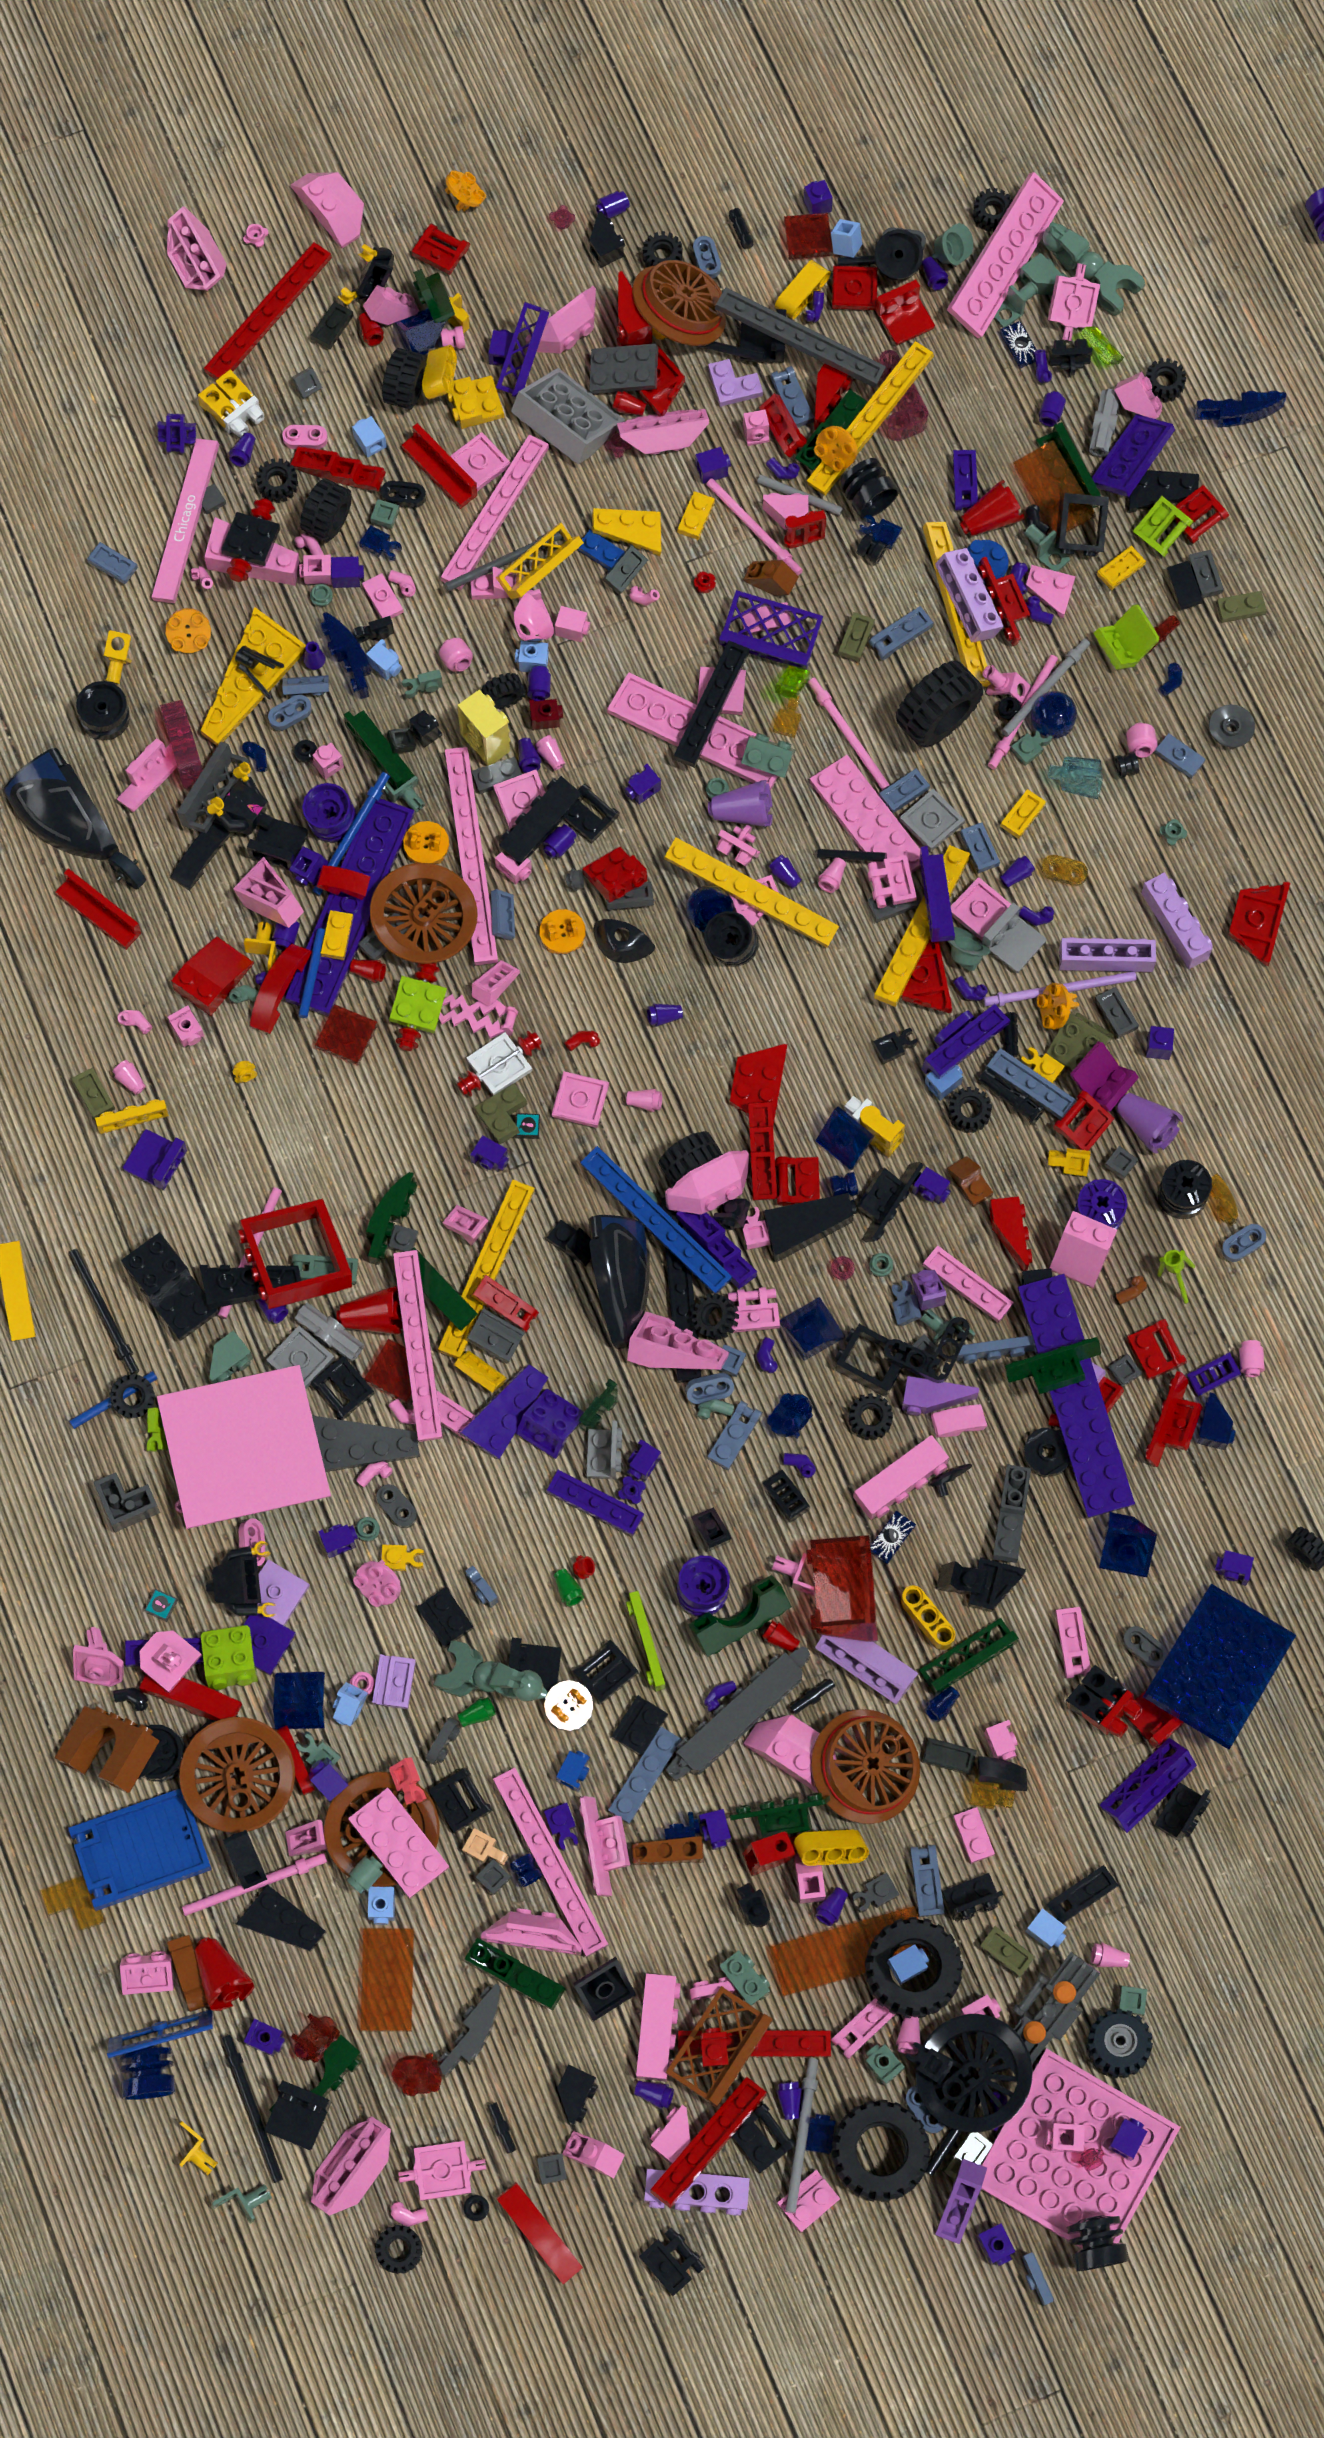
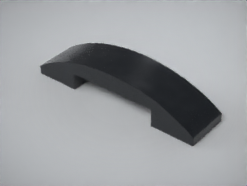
(199, 855)

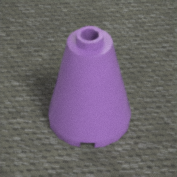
(744, 805)
(1149, 1121)

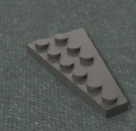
(359, 1444)

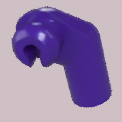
(817, 307)
(783, 472)
(1018, 571)
(1037, 918)
(970, 993)
(716, 1693)

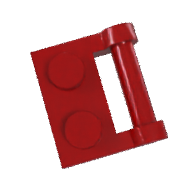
(437, 253)
(1195, 507)
(811, 526)
(1089, 1127)
(806, 1180)
(1149, 1353)

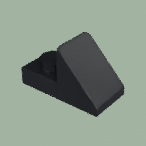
(571, 1241)
(711, 1529)
(962, 1579)

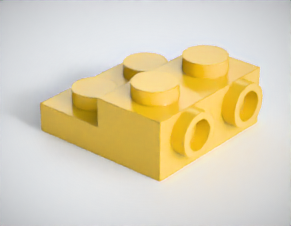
(475, 401)

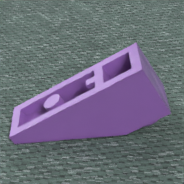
(927, 1396)
(961, 2201)

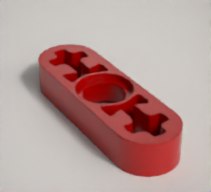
(300, 1770)

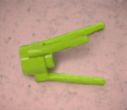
(1174, 1263)

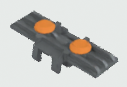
(1060, 2010)

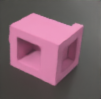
(756, 427)
(316, 569)
(325, 757)
(181, 1019)
(1001, 1741)
(1075, 2134)

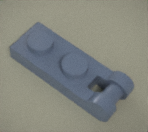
(792, 396)
(901, 632)
(734, 1436)
(927, 1882)

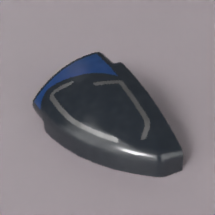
(58, 808)
(620, 1273)

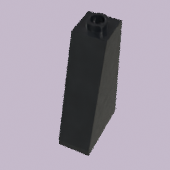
(806, 1222)

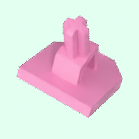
(167, 1658)
(96, 1663)

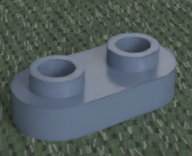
(709, 258)
(288, 712)
(1242, 1242)
(709, 1388)
(921, 2112)

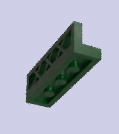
(1071, 458)
(378, 748)
(973, 1663)

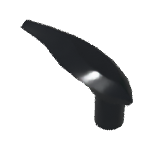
(940, 1482)

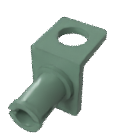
(1016, 303)
(1046, 547)
(406, 792)
(939, 1326)
(246, 2202)

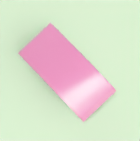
(773, 624)
(958, 1419)

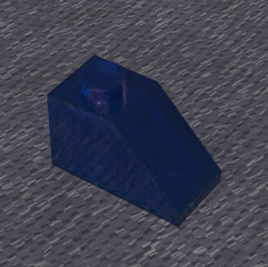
(1216, 1425)

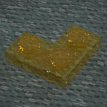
(73, 1895)

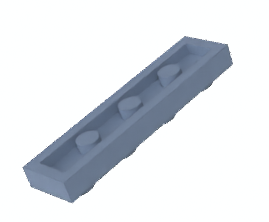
(1030, 1083)
(994, 1349)
(645, 1775)

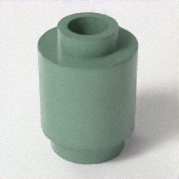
(365, 1874)

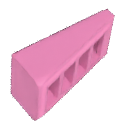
(481, 987)

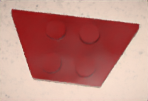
(668, 385)
(1258, 919)
(928, 981)
(758, 1078)

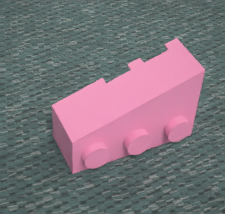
(268, 895)

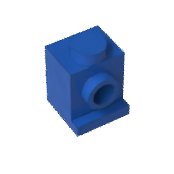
(573, 1770)

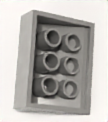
(566, 415)

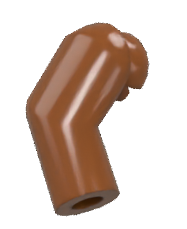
(1132, 1292)

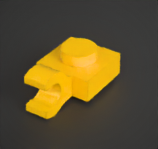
(1074, 1161)

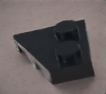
(999, 1583)

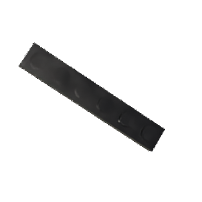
(711, 704)

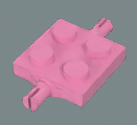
(1073, 302)
(442, 2170)

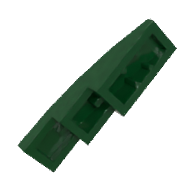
(445, 1295)

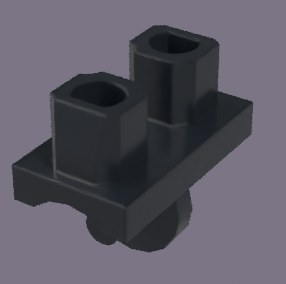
(1071, 358)
(753, 1906)

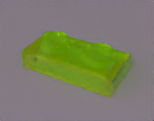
(1107, 352)
(792, 681)

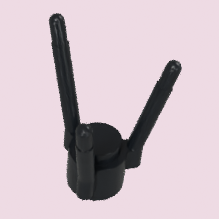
(249, 659)

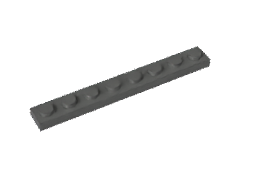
(800, 337)

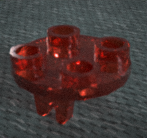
(315, 2038)
(417, 2074)

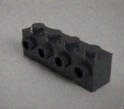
(541, 820)

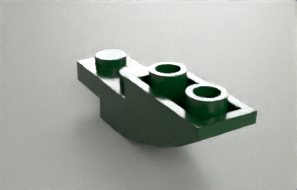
(841, 416)
(392, 1208)
(514, 1974)

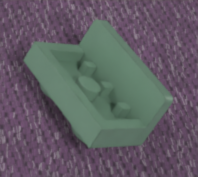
(768, 755)
(744, 1978)

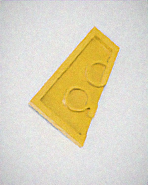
(631, 526)

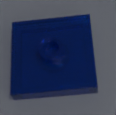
(844, 1138)

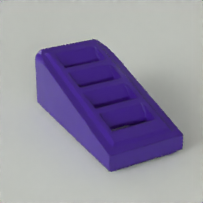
(1210, 1367)

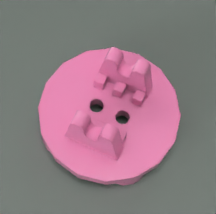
(377, 1583)

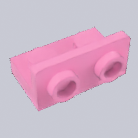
(146, 1973)

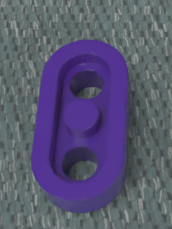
(954, 1027)

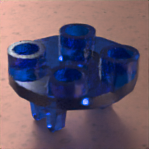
(790, 1415)

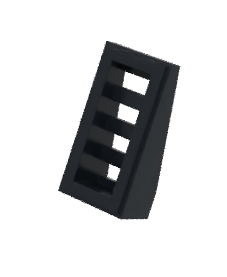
(794, 1513)

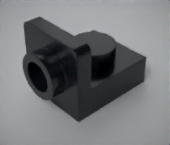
(733, 1214)

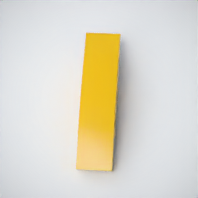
(16, 1291)

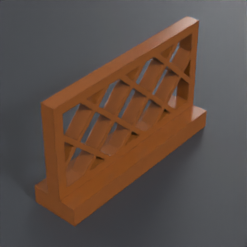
(737, 2060)

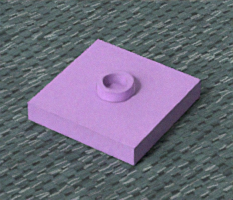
(282, 1589)

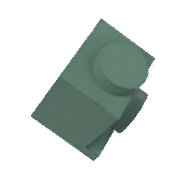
(883, 2073)

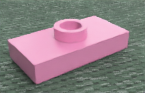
(382, 597)

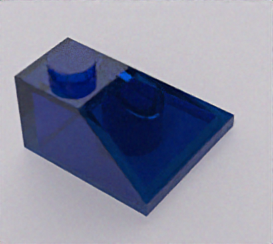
(420, 331)
(811, 1329)
(1127, 1545)

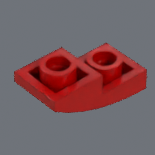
(343, 880)

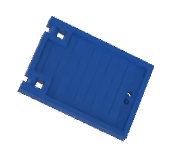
(140, 1849)

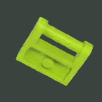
(1156, 523)

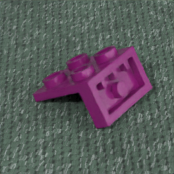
(1103, 1077)

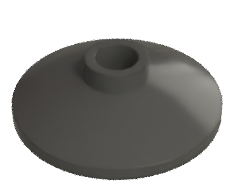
(1234, 717)

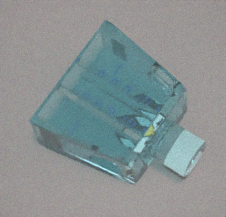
(1079, 776)

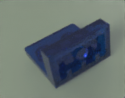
(299, 1700)

